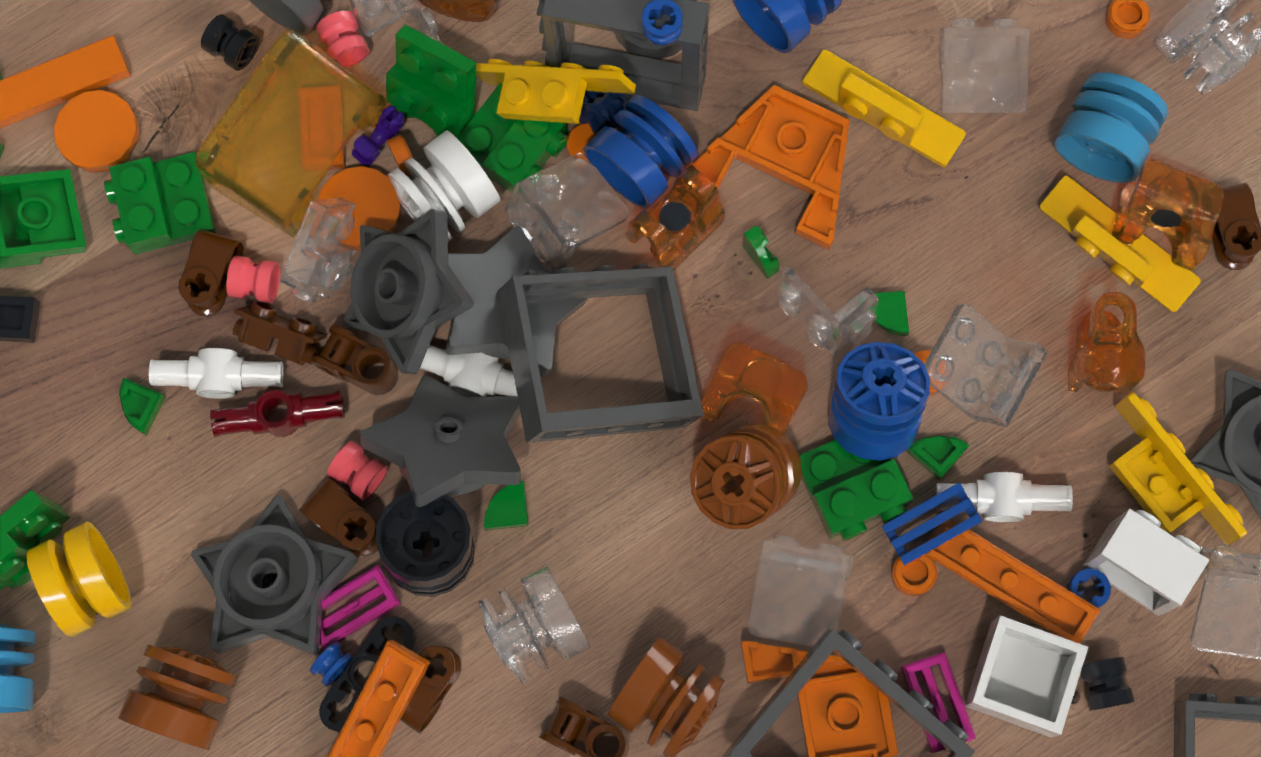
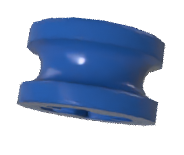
(668, 33)
(1097, 576)
(331, 663)

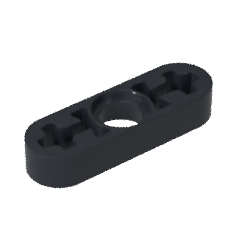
(348, 676)

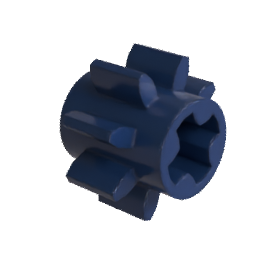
(600, 108)

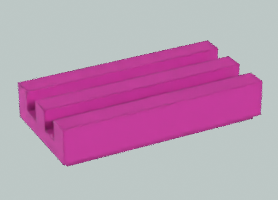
(365, 619)
(952, 690)

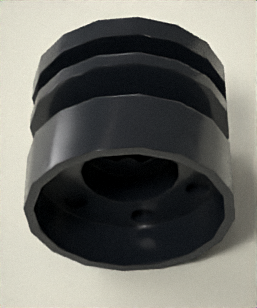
(402, 537)

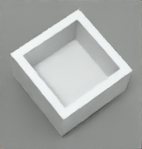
(1147, 561)
(1026, 676)

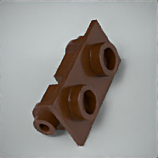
(294, 335)

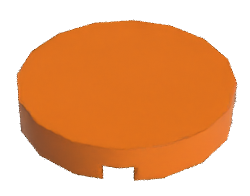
(96, 131)
(373, 196)

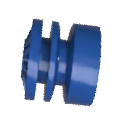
(784, 22)
(640, 151)
(878, 400)

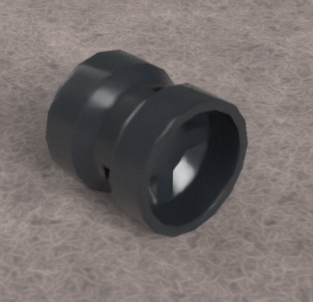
(231, 43)
(1106, 683)

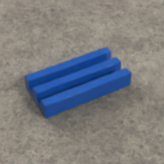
(964, 505)

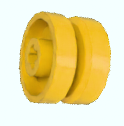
(78, 579)

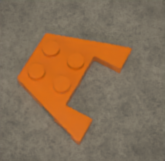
(794, 144)
(837, 705)

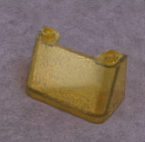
(286, 130)

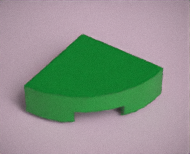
(754, 244)
(892, 313)
(140, 404)
(937, 453)
(507, 509)

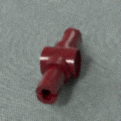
(256, 414)

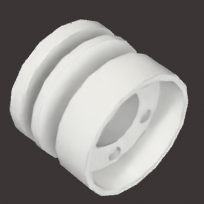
(447, 185)

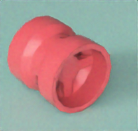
(341, 36)
(250, 278)
(357, 470)

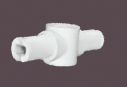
(216, 373)
(470, 373)
(1010, 497)

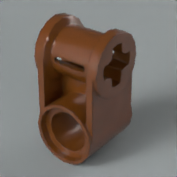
(1239, 224)
(208, 267)
(350, 357)
(340, 515)
(431, 688)
(581, 731)

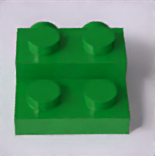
(431, 82)
(511, 147)
(159, 202)
(38, 218)
(852, 489)
(24, 527)

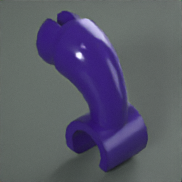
(367, 148)

